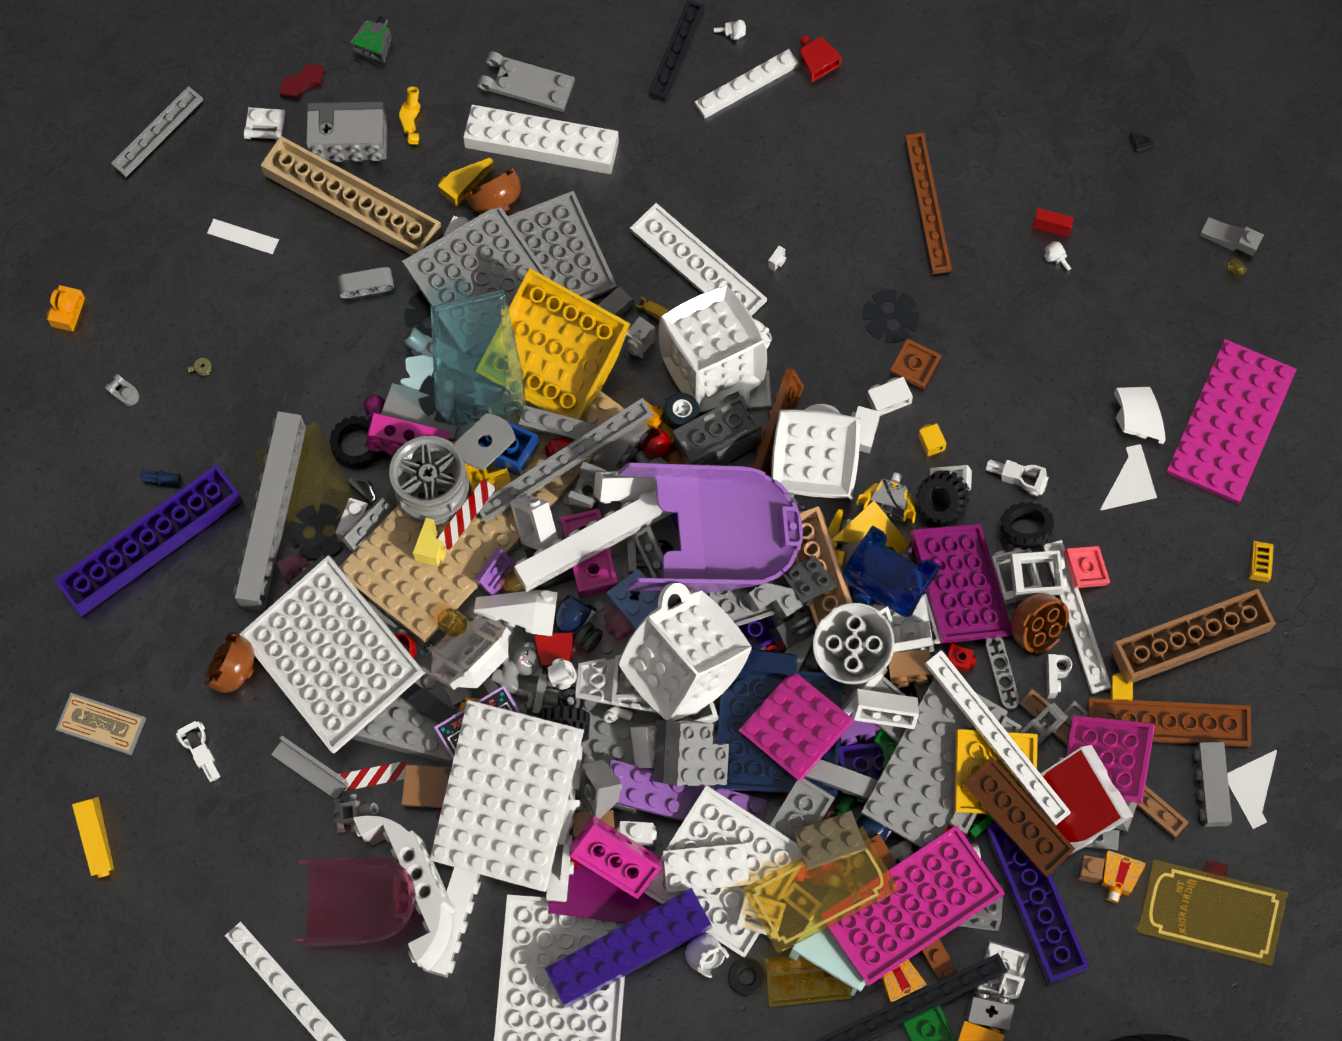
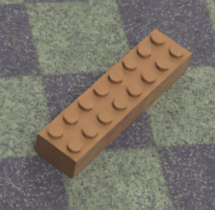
(1192, 636)

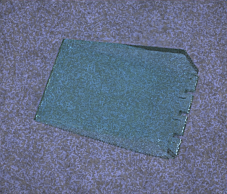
(475, 359)

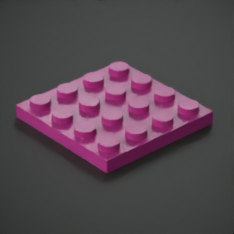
(796, 726)
(1122, 748)

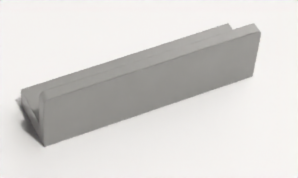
(310, 768)

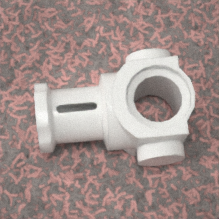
(562, 674)

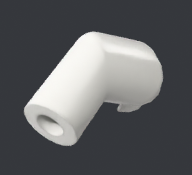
(616, 713)

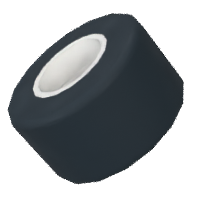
(680, 404)

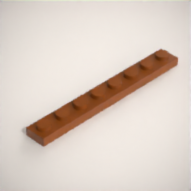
(928, 203)
(935, 953)

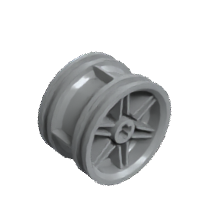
(438, 460)

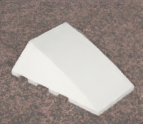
(607, 684)

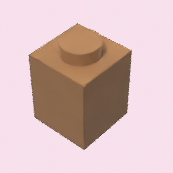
(1091, 869)

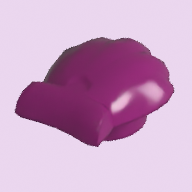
(373, 404)

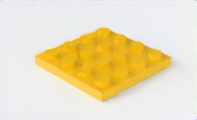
(972, 752)

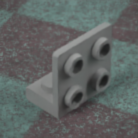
(988, 918)

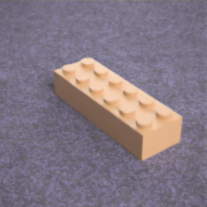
(818, 543)

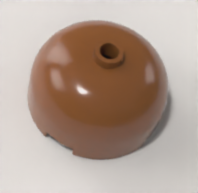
(495, 192)
(1039, 613)
(231, 664)

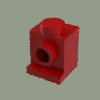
(961, 665)

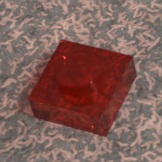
(1216, 868)

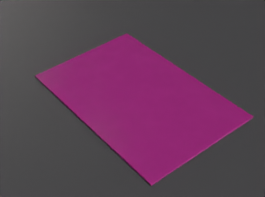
(599, 899)

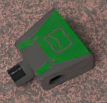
(372, 39)

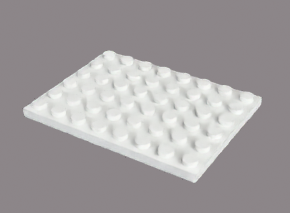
(332, 654)
(506, 795)
(526, 997)

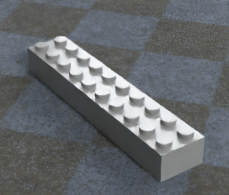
(270, 511)

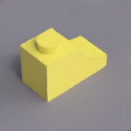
(428, 547)

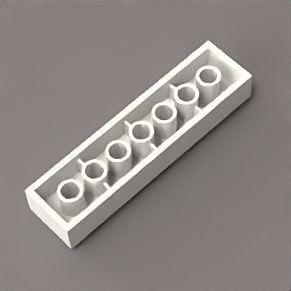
(541, 139)

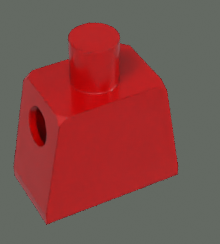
(818, 57)
(554, 647)

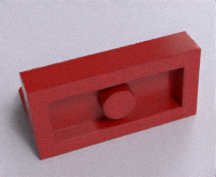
(1053, 222)

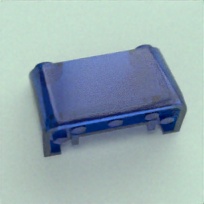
(888, 575)

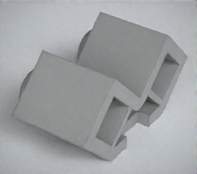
(781, 598)

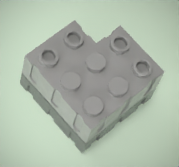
(688, 754)

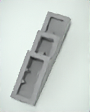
(842, 779)

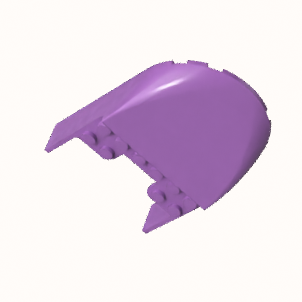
(731, 526)

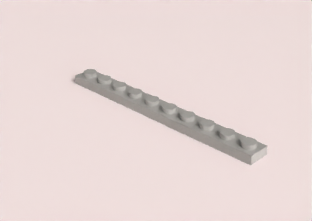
(567, 458)

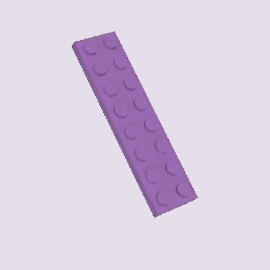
(668, 800)

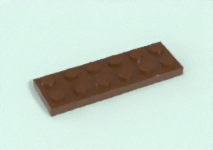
(1018, 816)

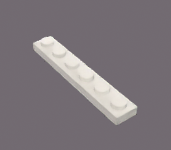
(746, 83)

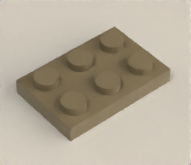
(829, 840)

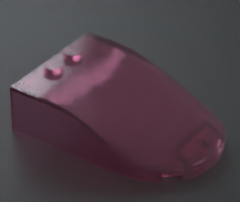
(356, 900)

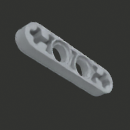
(999, 673)

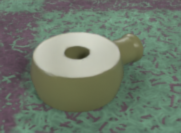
(198, 366)

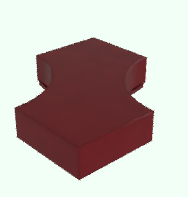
(308, 77)

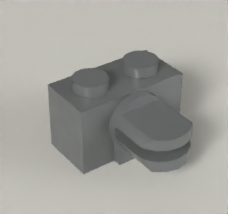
(793, 630)

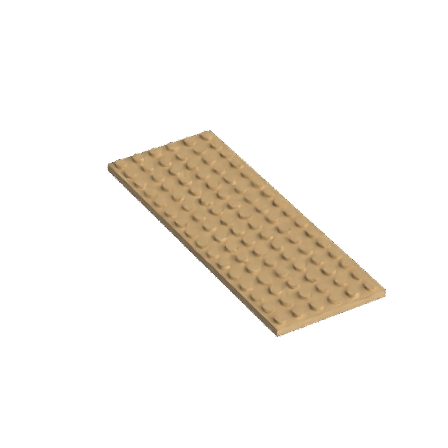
(418, 591)

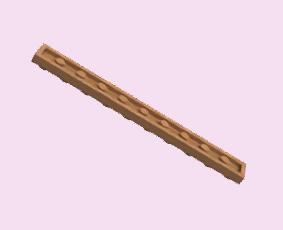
(1152, 804)

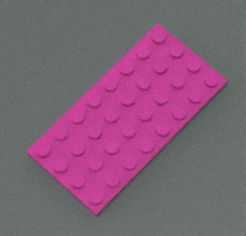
(1231, 421)
(936, 894)

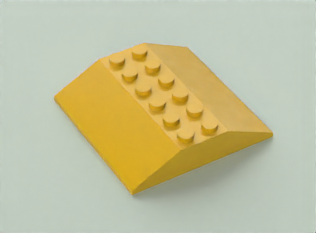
(563, 345)

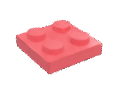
(1086, 567)

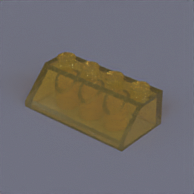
(801, 983)

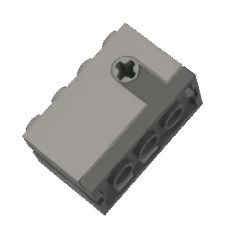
(347, 131)
(719, 435)

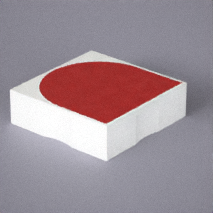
(1088, 794)

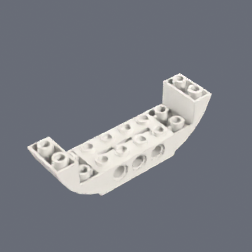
(430, 891)

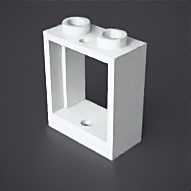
(534, 521)
(1003, 557)
(1037, 557)

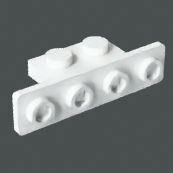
(560, 871)

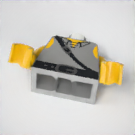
(891, 498)

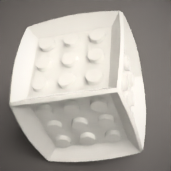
(713, 348)
(816, 452)
(684, 653)

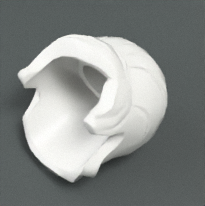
(705, 954)

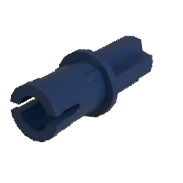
(160, 477)

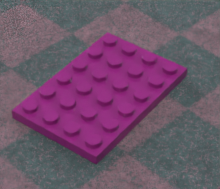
(966, 589)

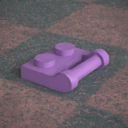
(493, 572)

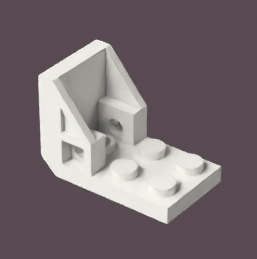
(914, 631)

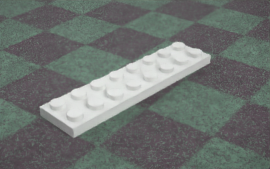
(692, 257)

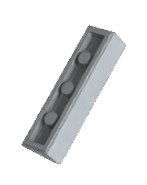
(652, 555)

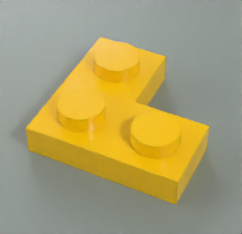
(497, 478)

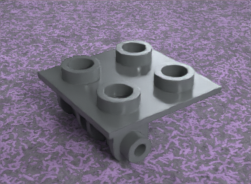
(808, 580)

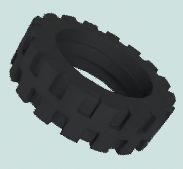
(336, 435)
(1029, 540)

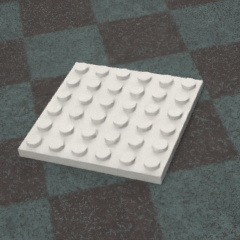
(717, 822)

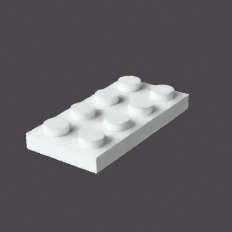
(706, 867)

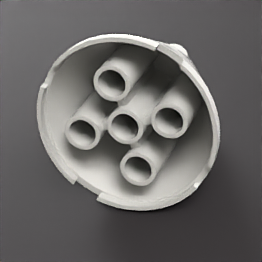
(853, 643)

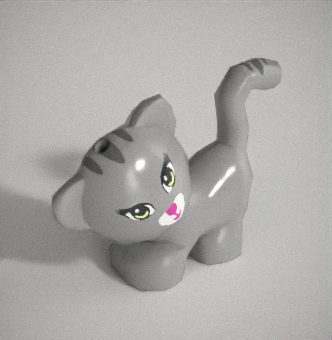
(526, 663)

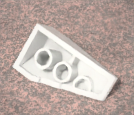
(526, 609)

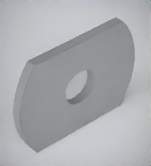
(491, 426)

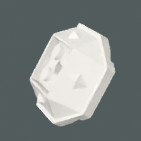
(472, 655)

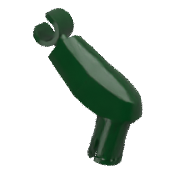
(845, 803)

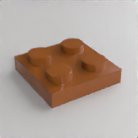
(915, 363)

